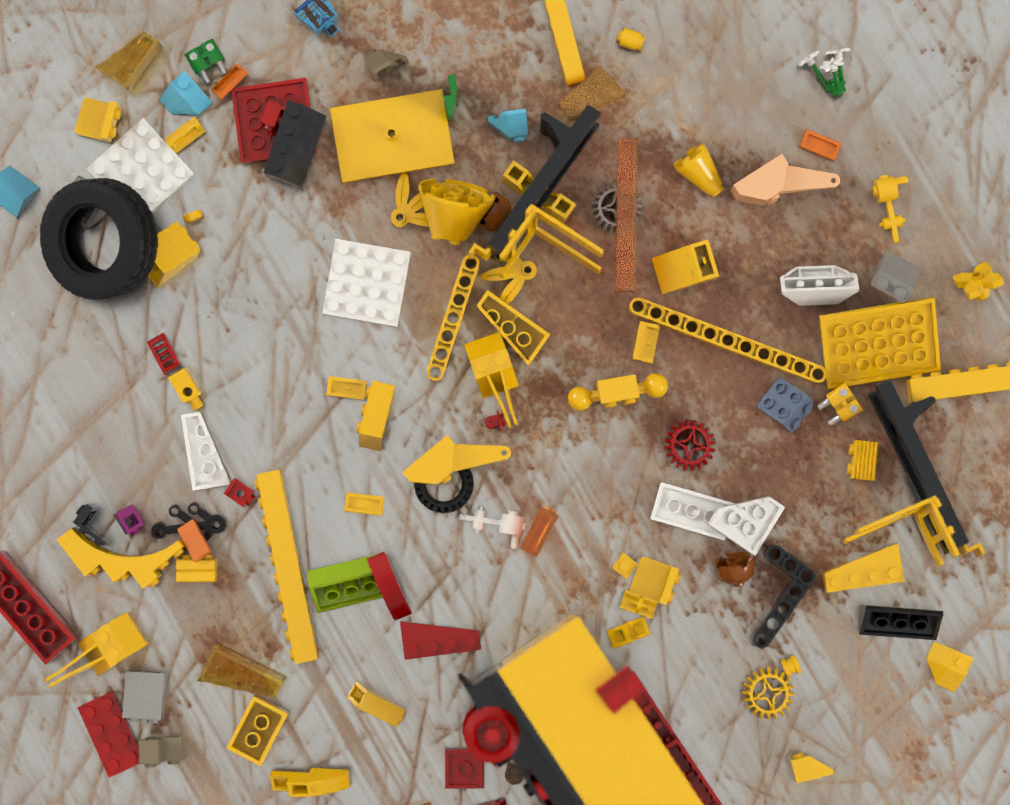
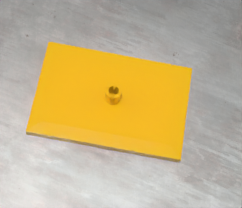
(392, 136)
(880, 342)

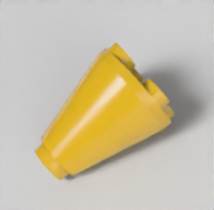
(700, 170)

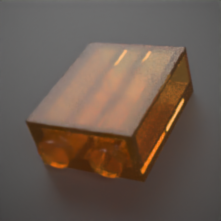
(539, 531)

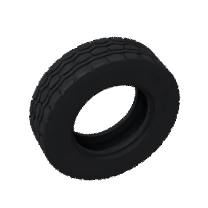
(61, 242)

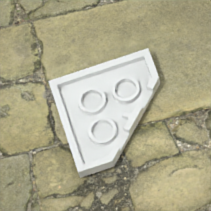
(747, 522)

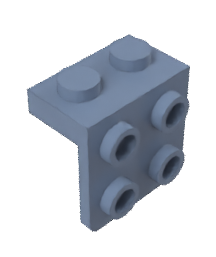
(786, 404)

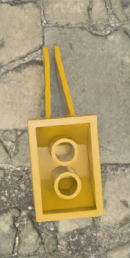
(493, 370)
(448, 457)
(106, 647)

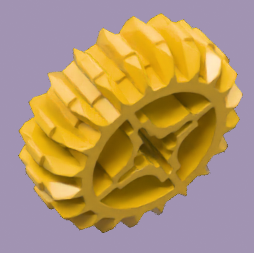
(759, 695)

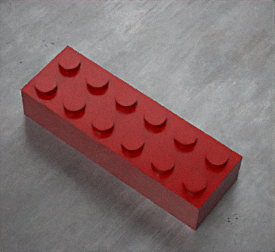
(32, 614)

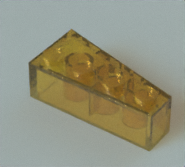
(239, 672)

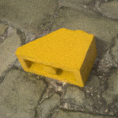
(808, 768)

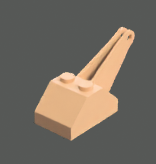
(778, 178)

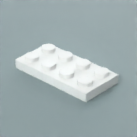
(686, 509)

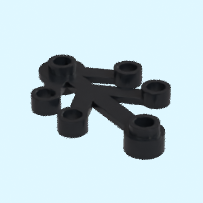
(207, 524)

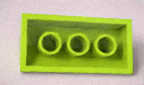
(342, 585)

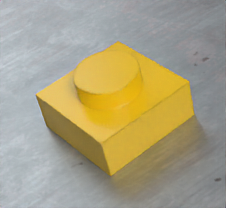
(624, 565)

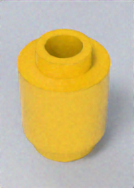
(630, 39)

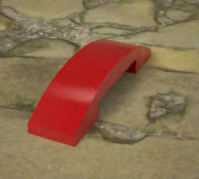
(389, 586)

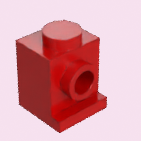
(272, 116)
(236, 485)

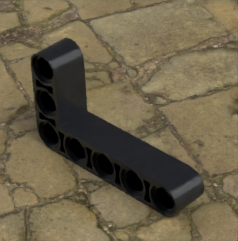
(785, 596)

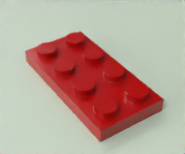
(110, 733)

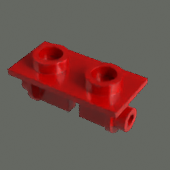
(495, 421)

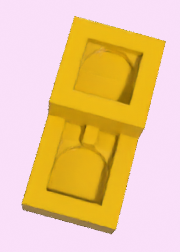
(628, 632)

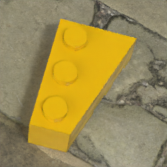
(375, 415)

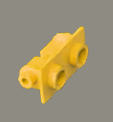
(184, 135)

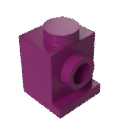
(129, 512)

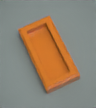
(229, 81)
(820, 145)
(194, 540)

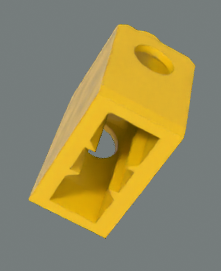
(182, 379)

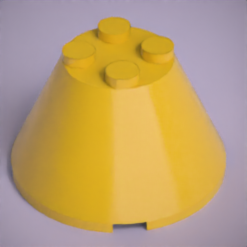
(453, 208)

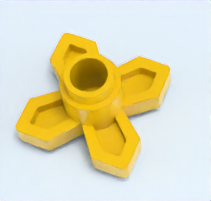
(979, 283)

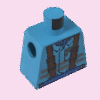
(318, 16)

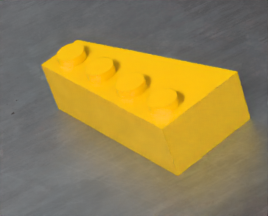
(519, 330)
(869, 570)

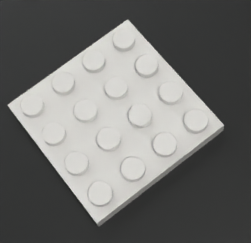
(144, 164)
(366, 283)

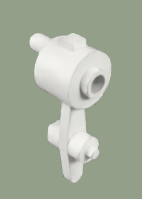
(508, 523)

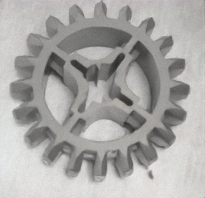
(607, 209)

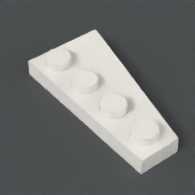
(203, 459)

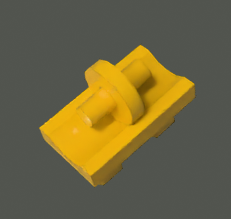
(638, 604)

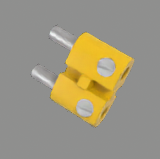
(844, 403)

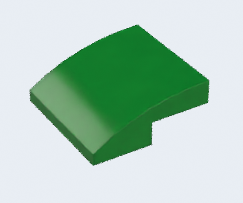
(451, 100)

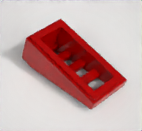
(170, 368)

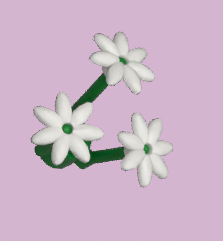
(836, 84)

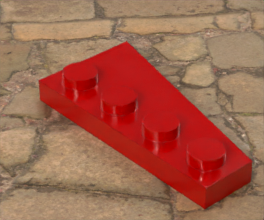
(434, 640)

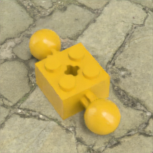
(617, 390)

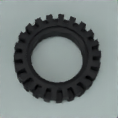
(451, 505)

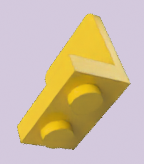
(98, 119)
(655, 580)

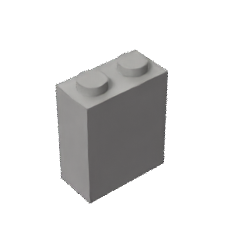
(895, 276)
(144, 695)

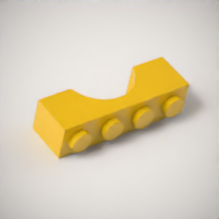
(519, 180)

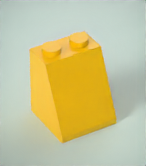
(173, 253)

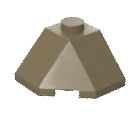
(383, 63)

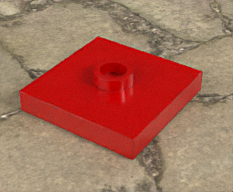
(463, 770)

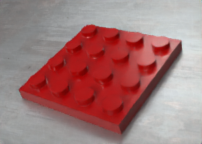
(249, 107)

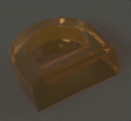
(513, 775)

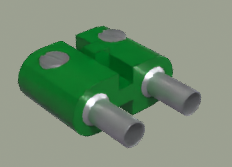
(205, 56)

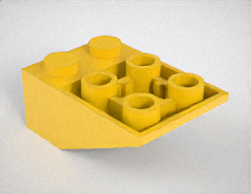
(685, 267)

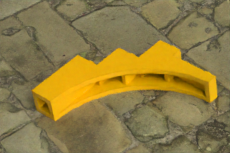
(90, 557)

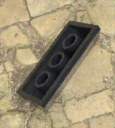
(900, 622)

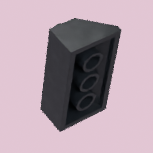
(294, 144)

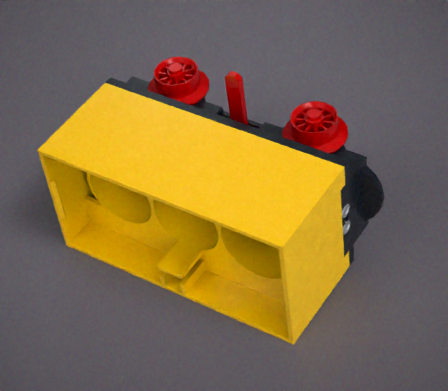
(561, 734)

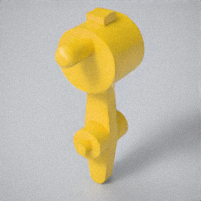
(886, 190)

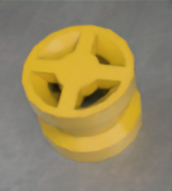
(790, 666)

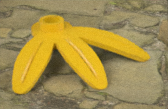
(407, 209)
(516, 272)

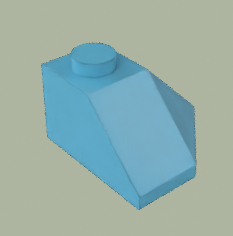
(185, 97)
(511, 125)

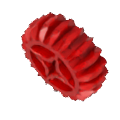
(706, 448)

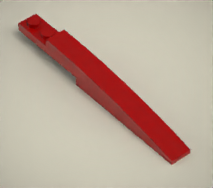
(676, 749)

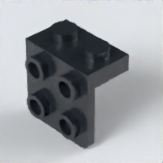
(85, 514)

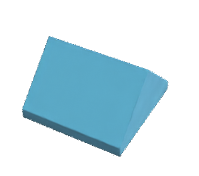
(15, 191)

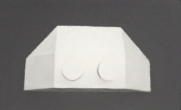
(818, 285)

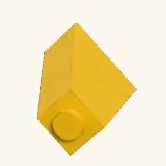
(376, 704)

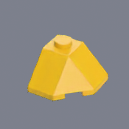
(948, 666)

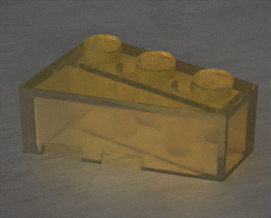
(131, 61)

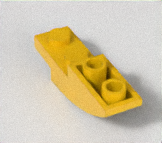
(315, 783)

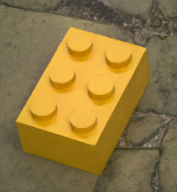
(258, 730)

